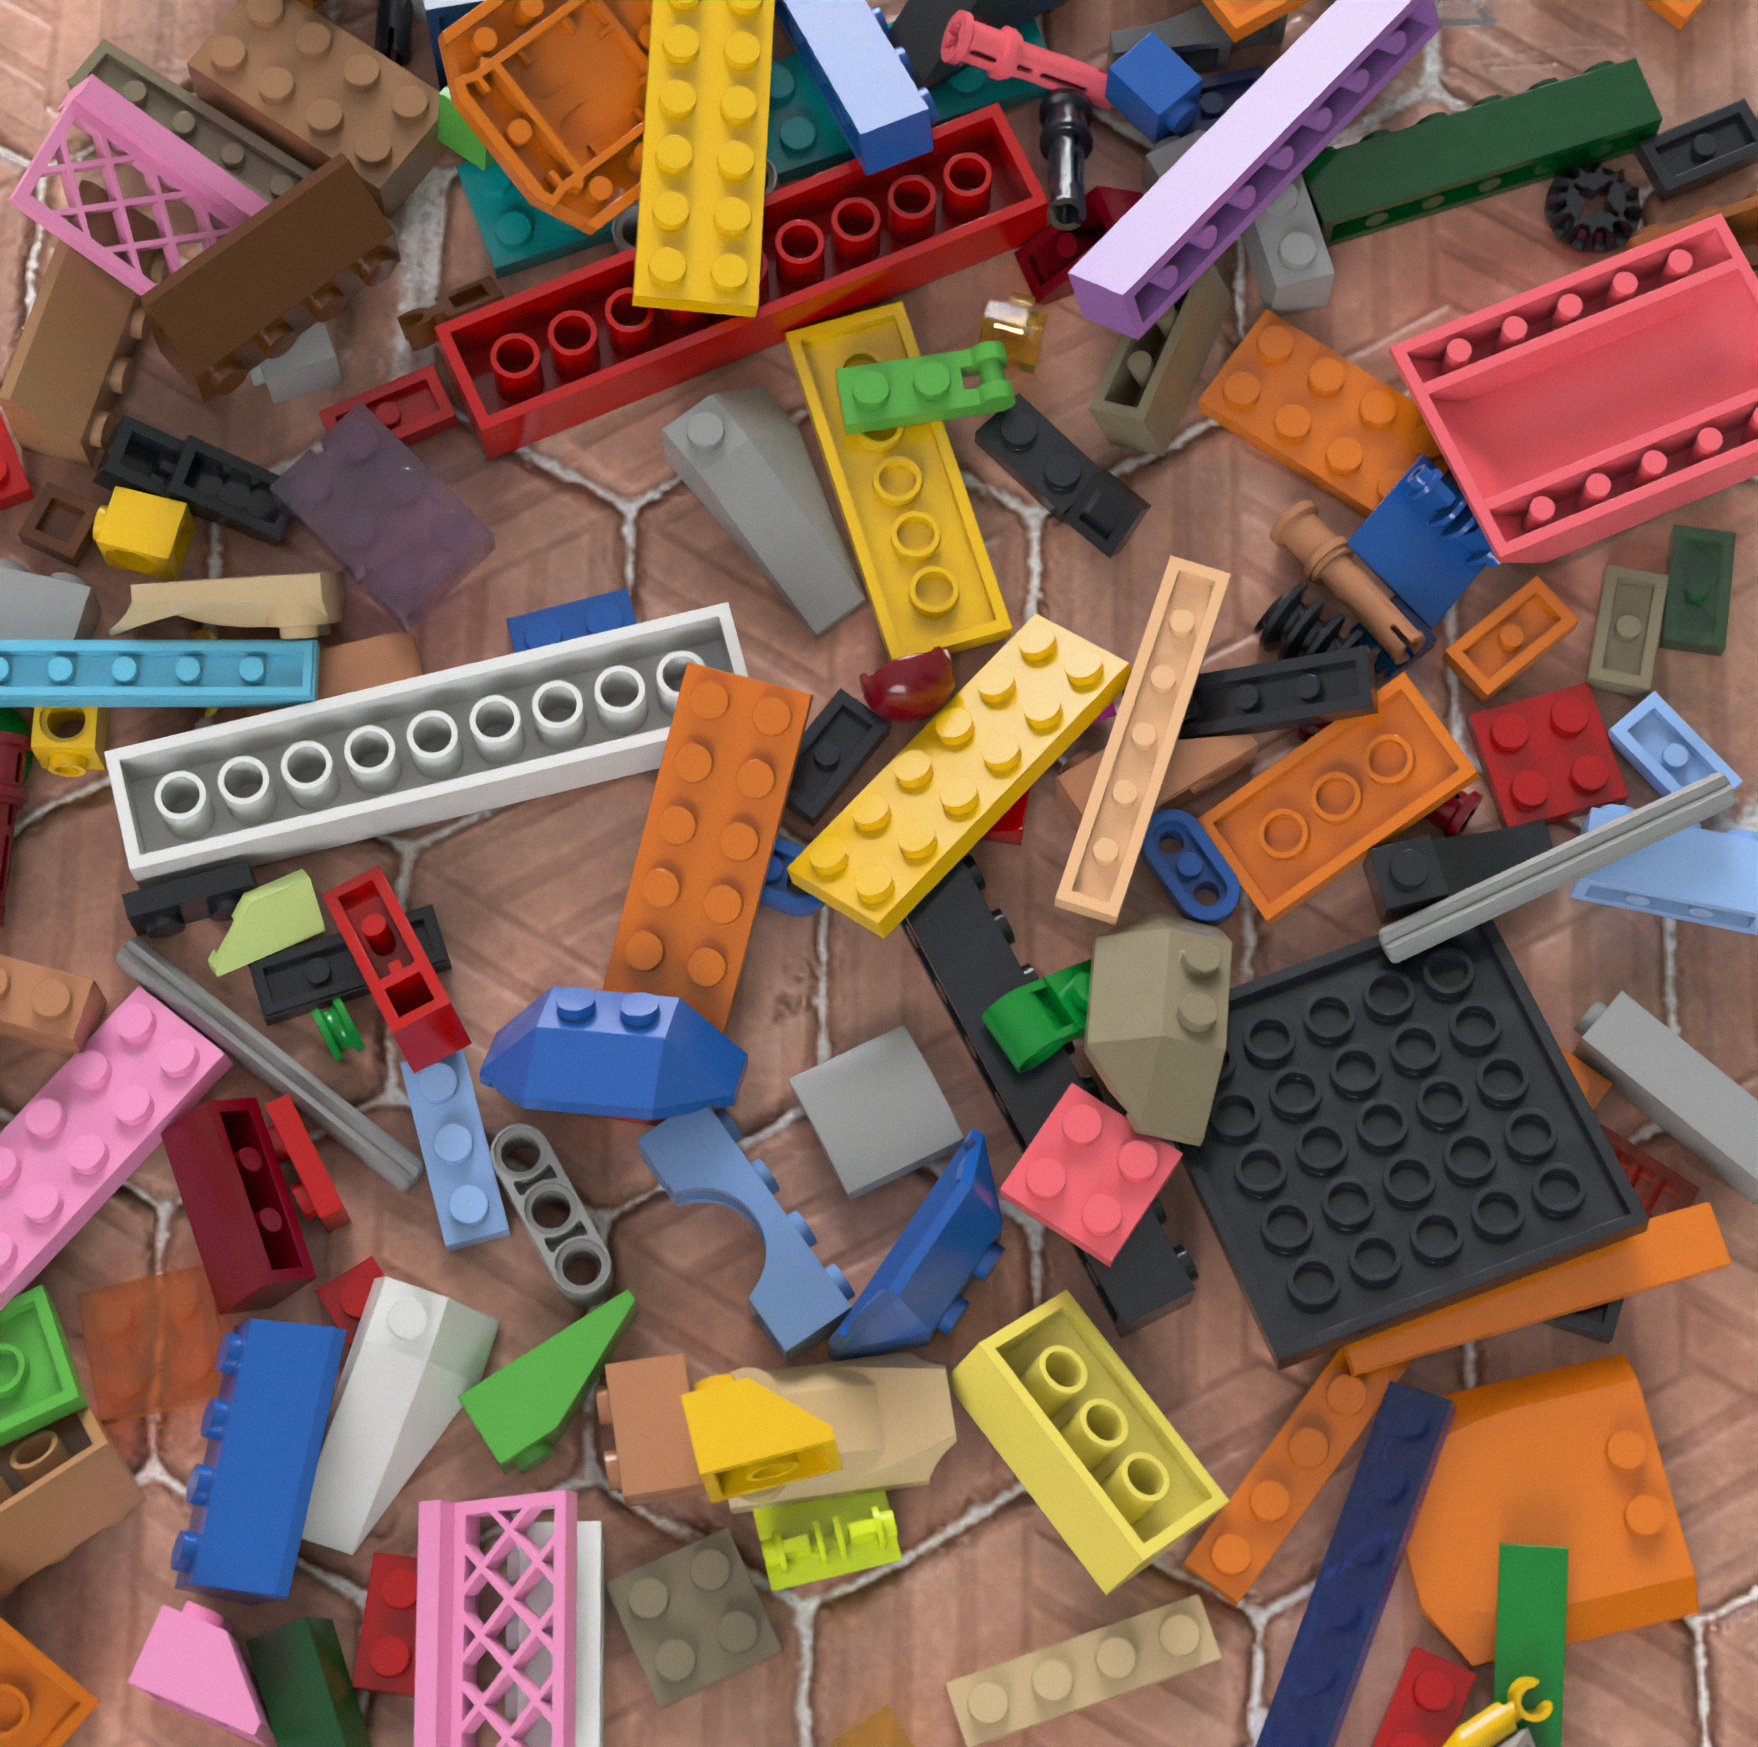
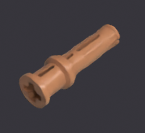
(1330, 563)

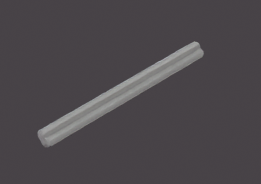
(1556, 867)
(270, 1064)

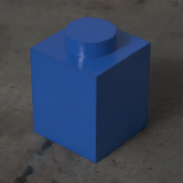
(1154, 88)

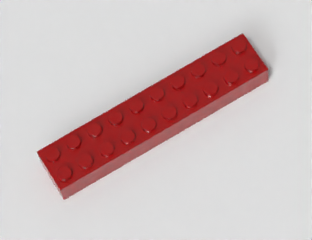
(825, 254)

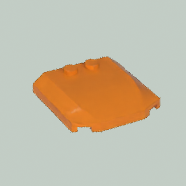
(556, 98)
(1557, 1465)

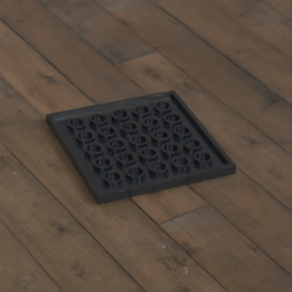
(1397, 1142)

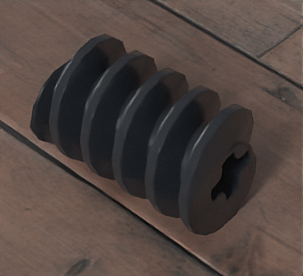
(1302, 630)

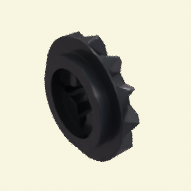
(1600, 230)

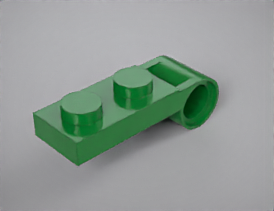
(1041, 1016)

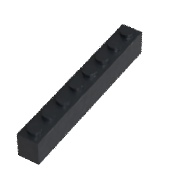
(971, 968)

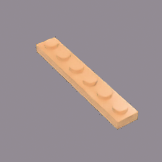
(1142, 740)

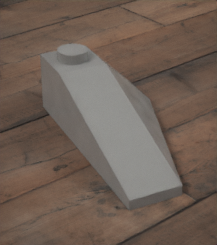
(763, 490)

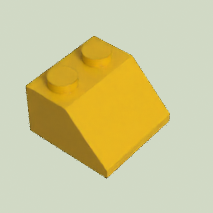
(754, 1438)

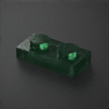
(1697, 590)

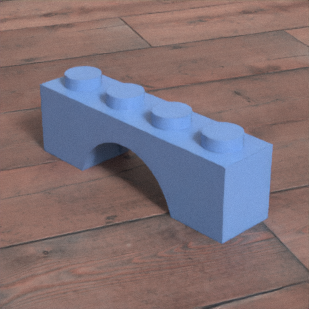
(701, 1163)

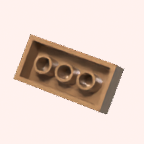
(321, 95)

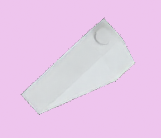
(392, 1404)

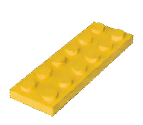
(704, 156)
(900, 498)
(959, 775)

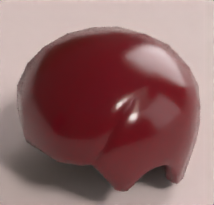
(911, 686)

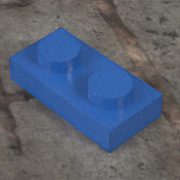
(571, 620)

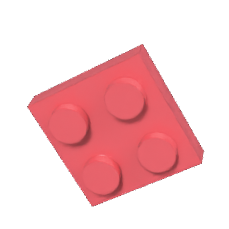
(1090, 1175)

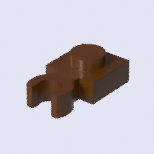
(420, 323)

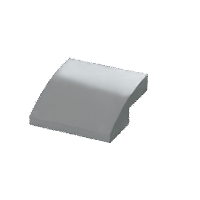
(877, 1112)

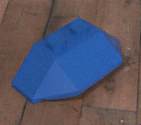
(613, 1056)
(930, 1264)

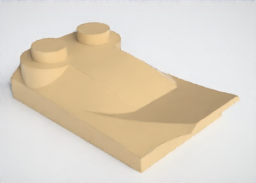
(294, 602)
(886, 1418)

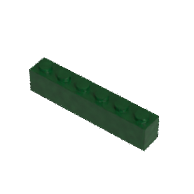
(1480, 151)

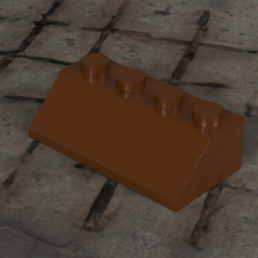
(271, 279)

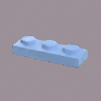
(456, 1152)

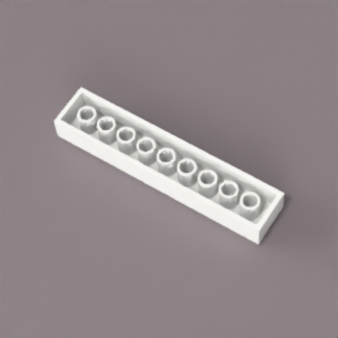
(411, 749)

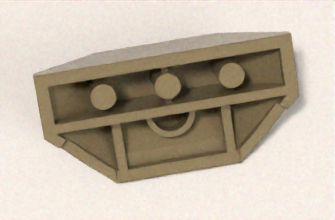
(1160, 1021)

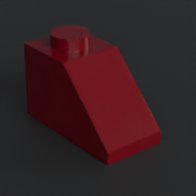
(1055, 252)

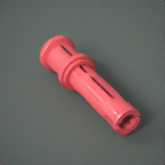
(1007, 55)

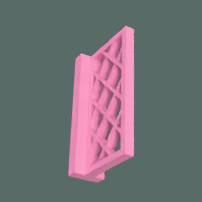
(162, 160)
(455, 1638)

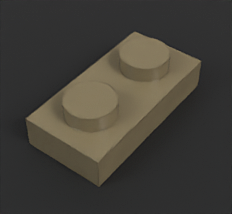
(1626, 630)

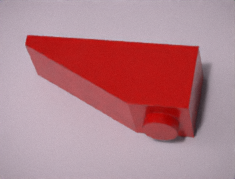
(396, 969)

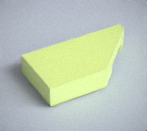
(268, 922)

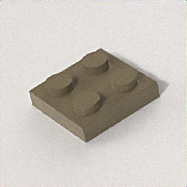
(693, 1618)

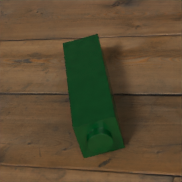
(307, 1686)

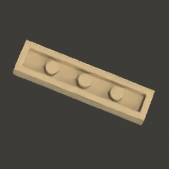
(1082, 1672)

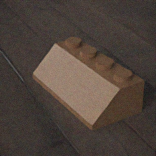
(79, 344)
(58, 1493)

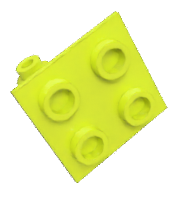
(826, 1538)

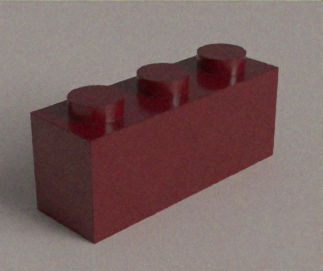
(238, 1205)

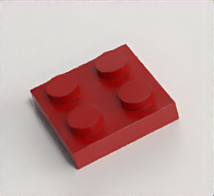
(1546, 757)

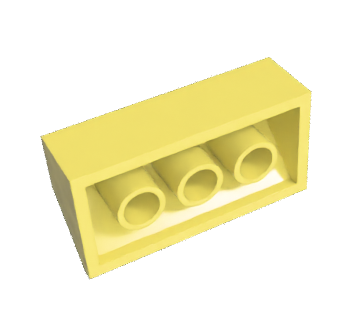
(1085, 1440)

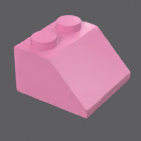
(202, 1672)

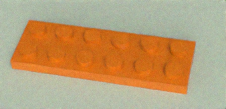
(708, 840)

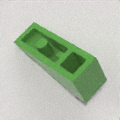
(540, 1393)

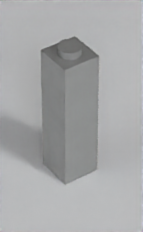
(1674, 1088)

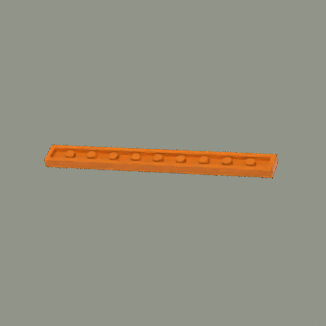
(1306, 1452)

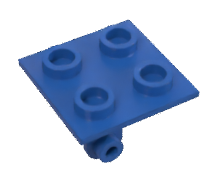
(1424, 542)

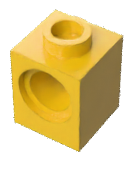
(144, 533)
(75, 754)

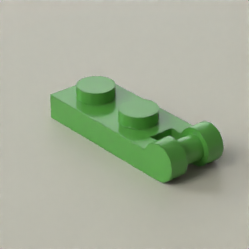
(924, 389)

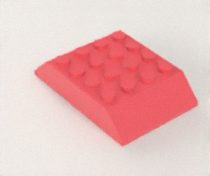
(1597, 394)

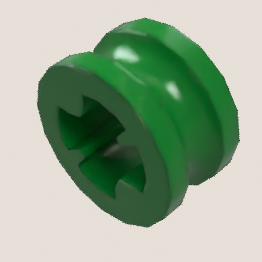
(337, 1029)

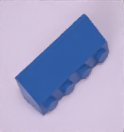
(258, 1461)

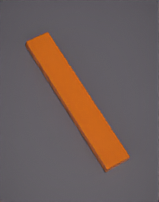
(1670, 1251)

